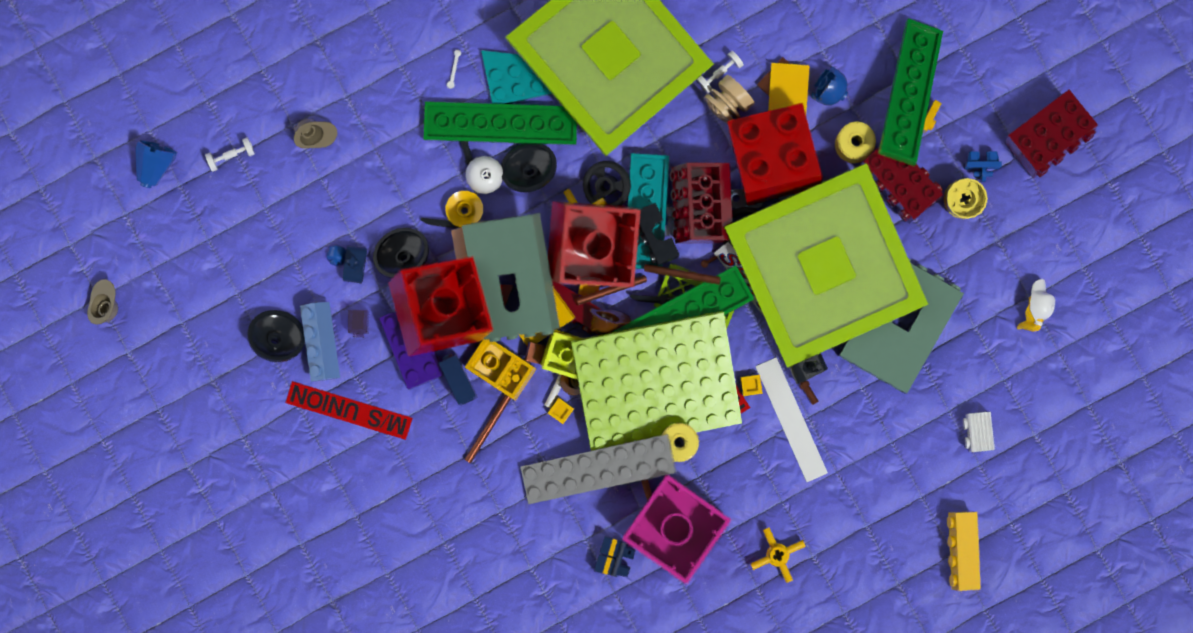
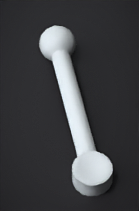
(450, 84)

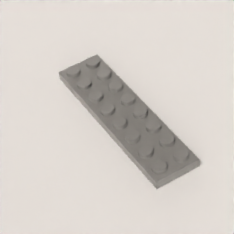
(598, 469)

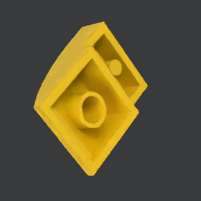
(500, 368)

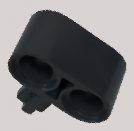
(808, 368)

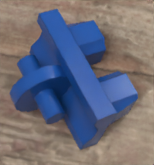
(992, 162)

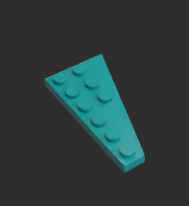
(511, 78)

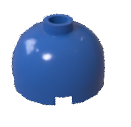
(830, 87)

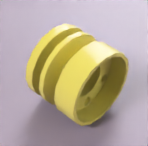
(975, 204)

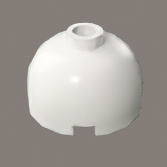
(475, 176)

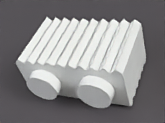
(979, 432)

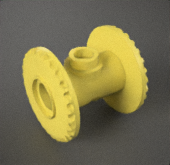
(859, 132)
(690, 440)

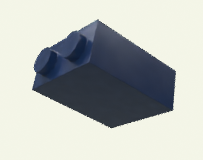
(457, 379)

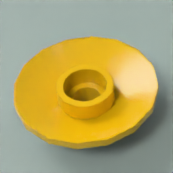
(462, 200)

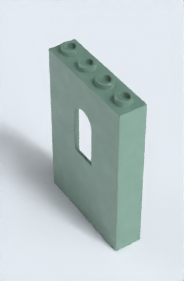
(517, 248)
(898, 354)

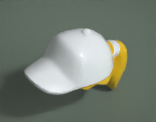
(1039, 308)

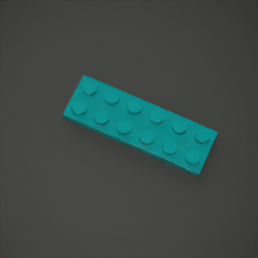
(648, 186)

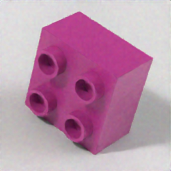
(676, 529)

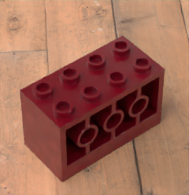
(701, 202)

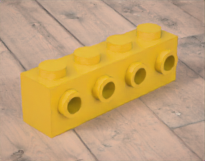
(964, 551)

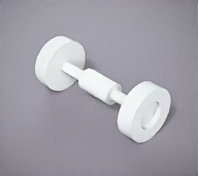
(719, 72)
(229, 154)

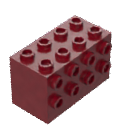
(1051, 134)
(903, 185)

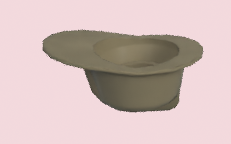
(314, 133)
(102, 303)

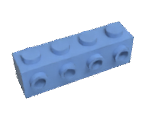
(320, 341)

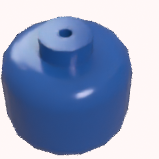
(336, 255)

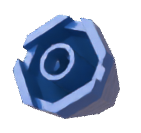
(152, 162)

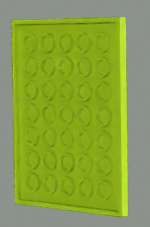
(656, 377)

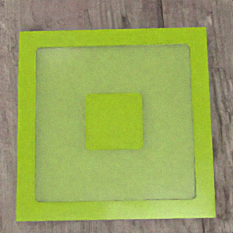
(609, 61)
(826, 265)

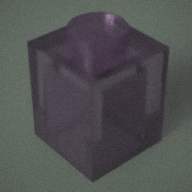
(358, 323)

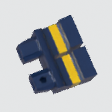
(610, 565)

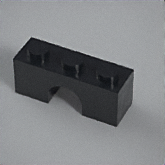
(660, 250)

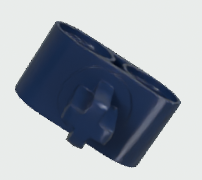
(354, 264)

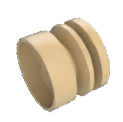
(731, 98)

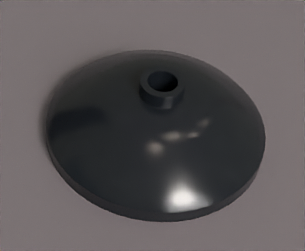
(526, 160)
(397, 246)
(278, 327)

